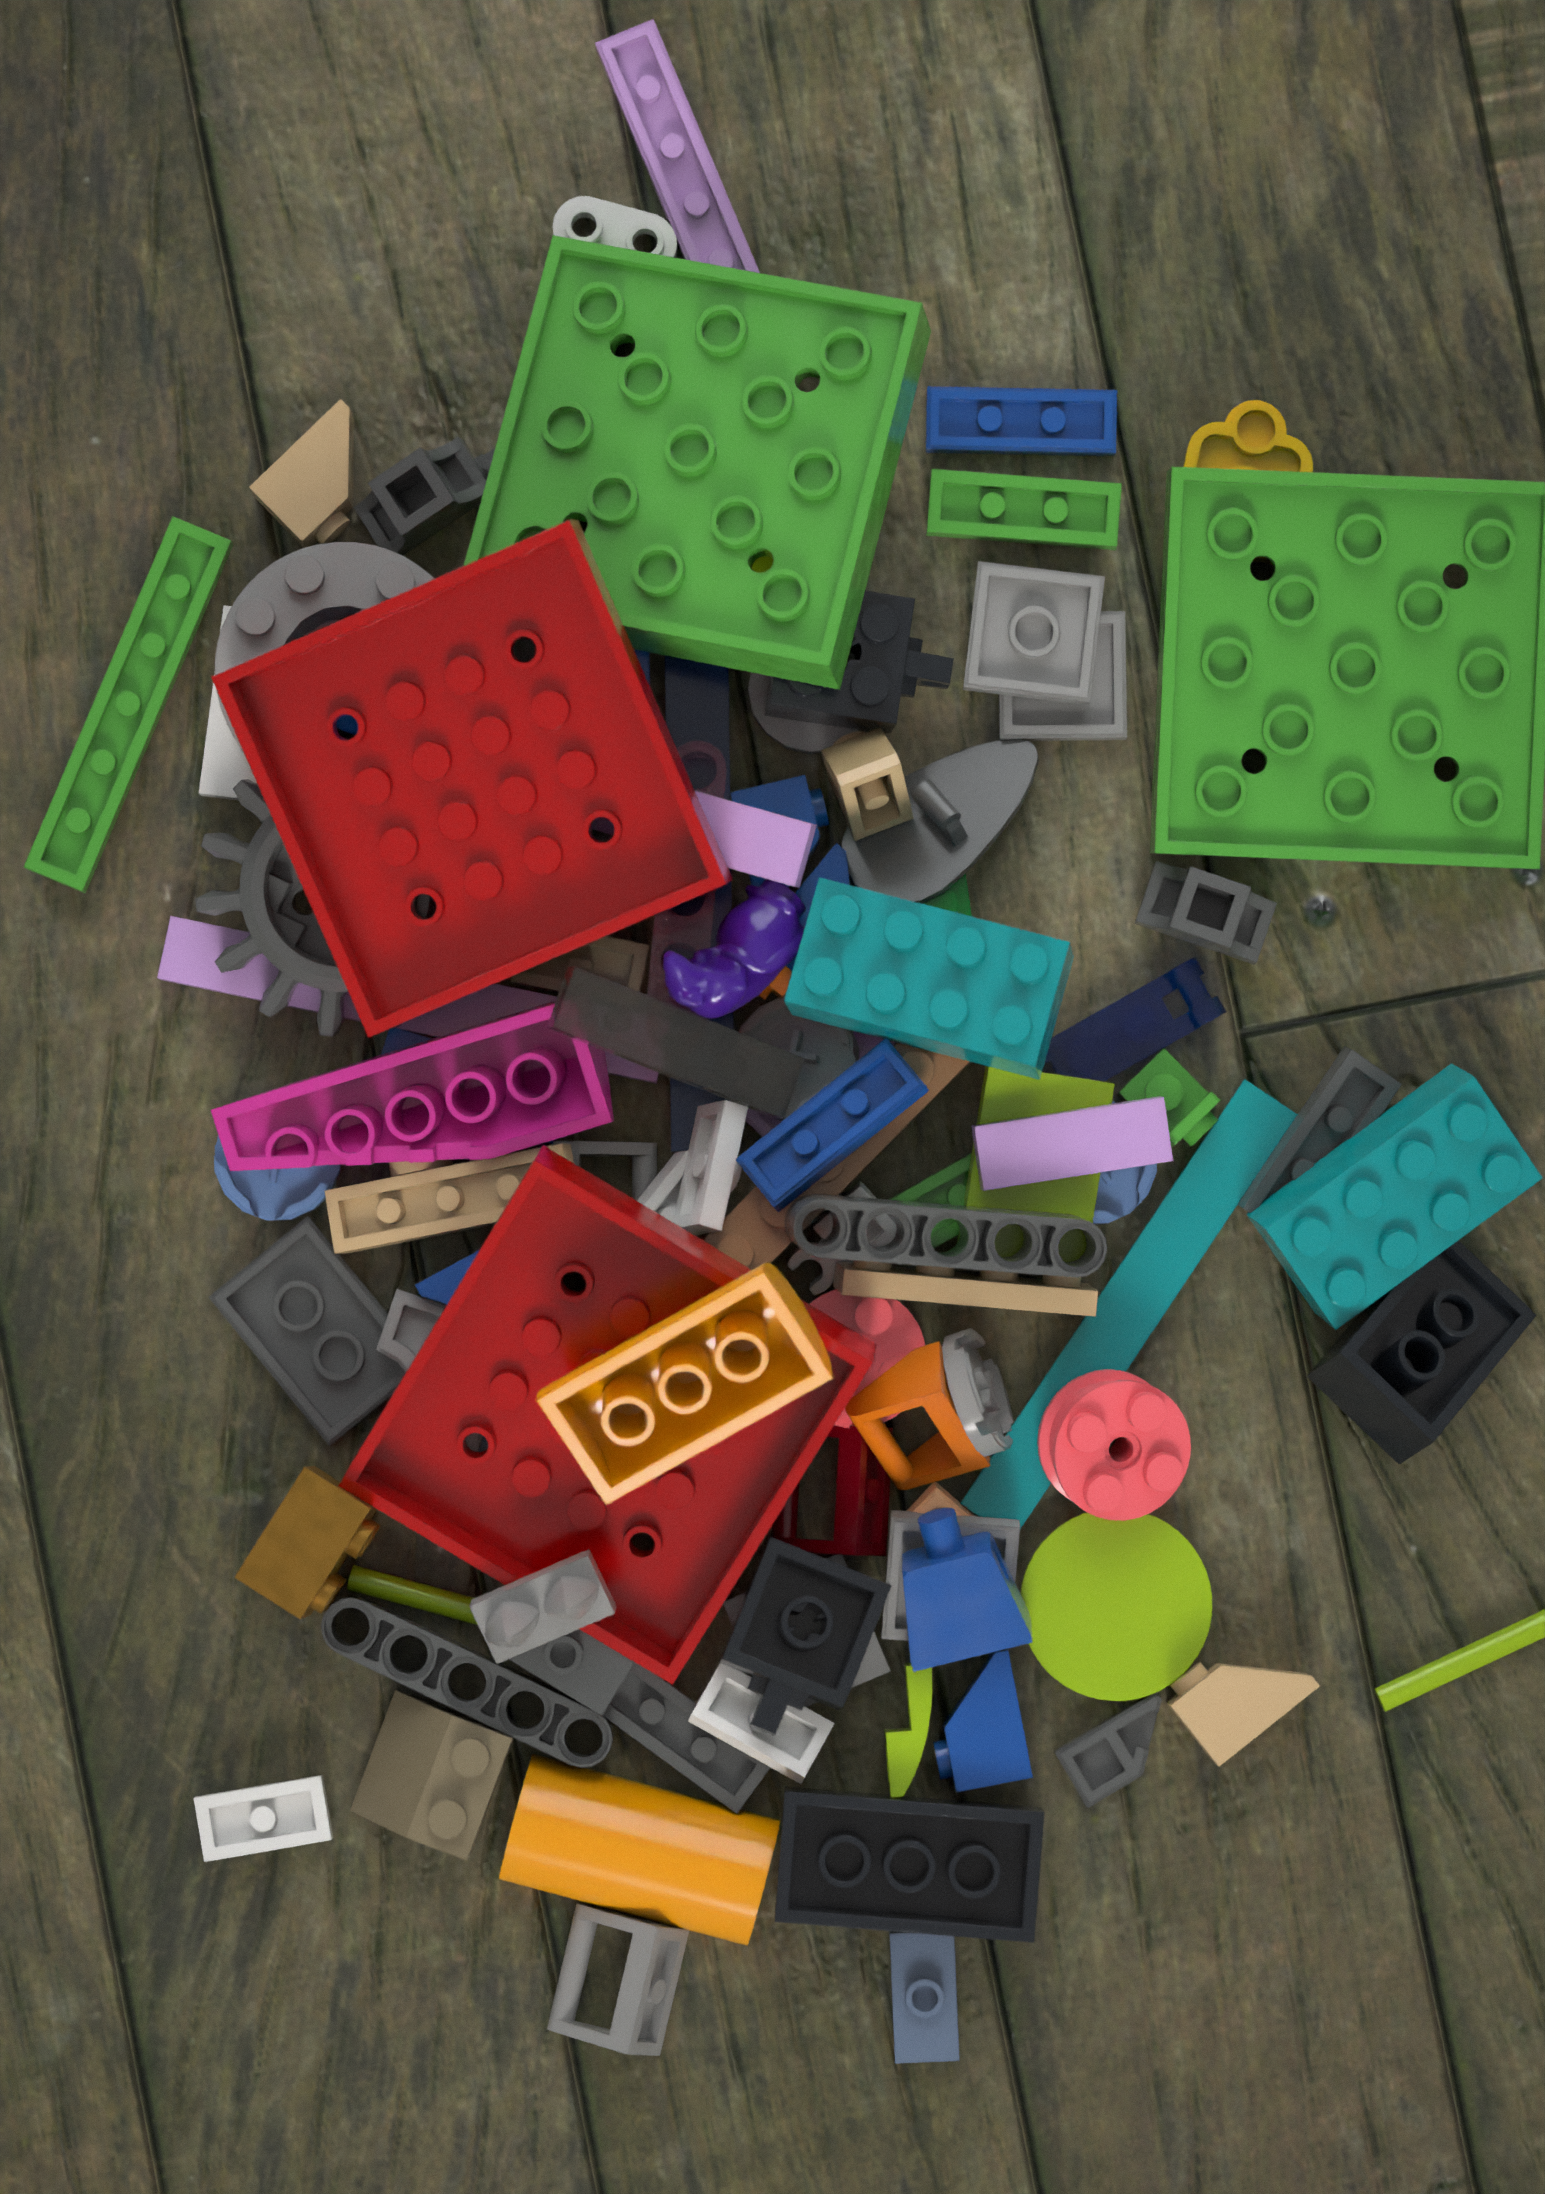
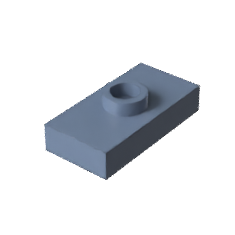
(923, 1997)

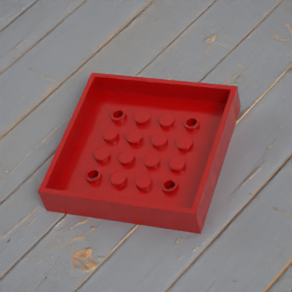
(472, 777)
(526, 1494)

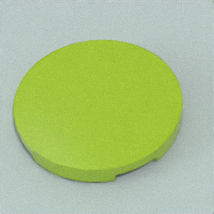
(1116, 1605)

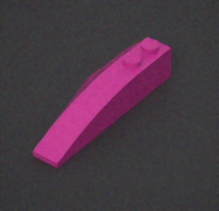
(428, 1102)

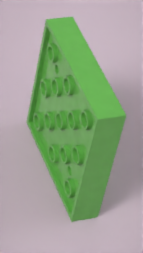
(709, 450)
(1351, 669)

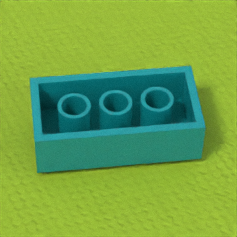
(929, 978)
(1394, 1195)

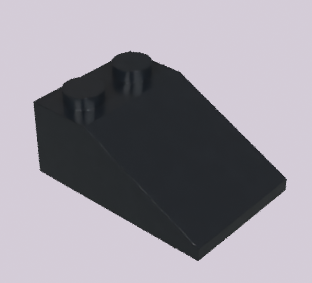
(1422, 1351)

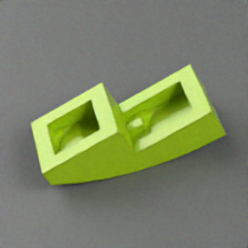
(906, 1745)

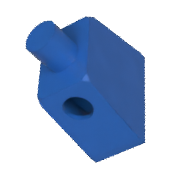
(959, 1595)

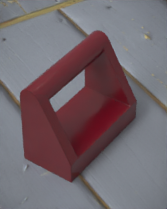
(859, 1506)

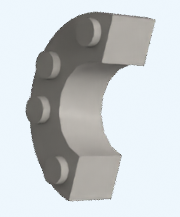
(307, 591)

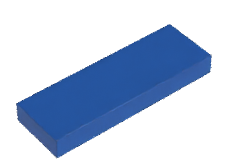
(1021, 421)
(832, 1125)

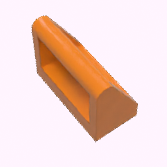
(908, 1384)

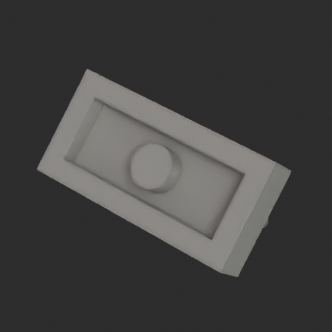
(543, 1606)

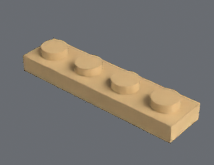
(427, 1201)
(984, 1289)

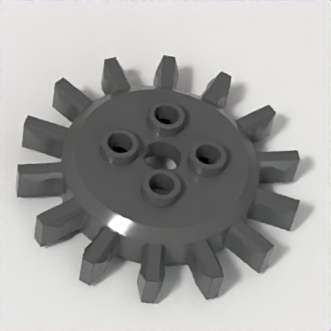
(275, 924)

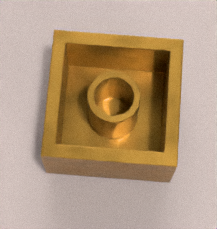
(308, 1544)

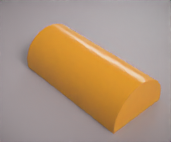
(688, 1382)
(639, 1849)

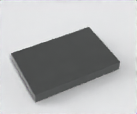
(313, 1329)

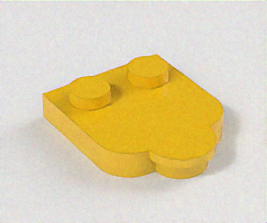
(1249, 440)

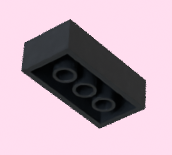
(909, 1864)

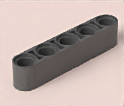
(976, 1240)
(435, 1681)

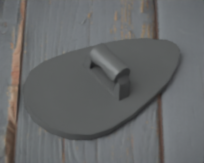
(957, 814)

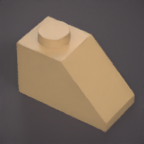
(313, 480)
(868, 782)
(1235, 1703)

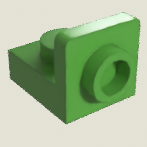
(1185, 1099)

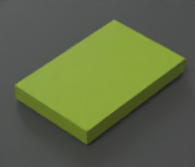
(1018, 1096)

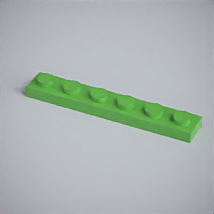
(128, 705)

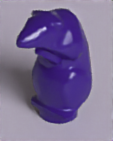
(750, 952)

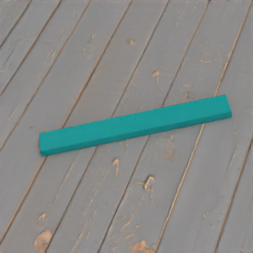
(1140, 1287)

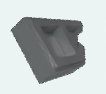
(1111, 1751)

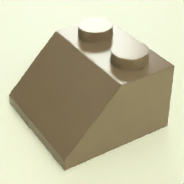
(432, 1774)

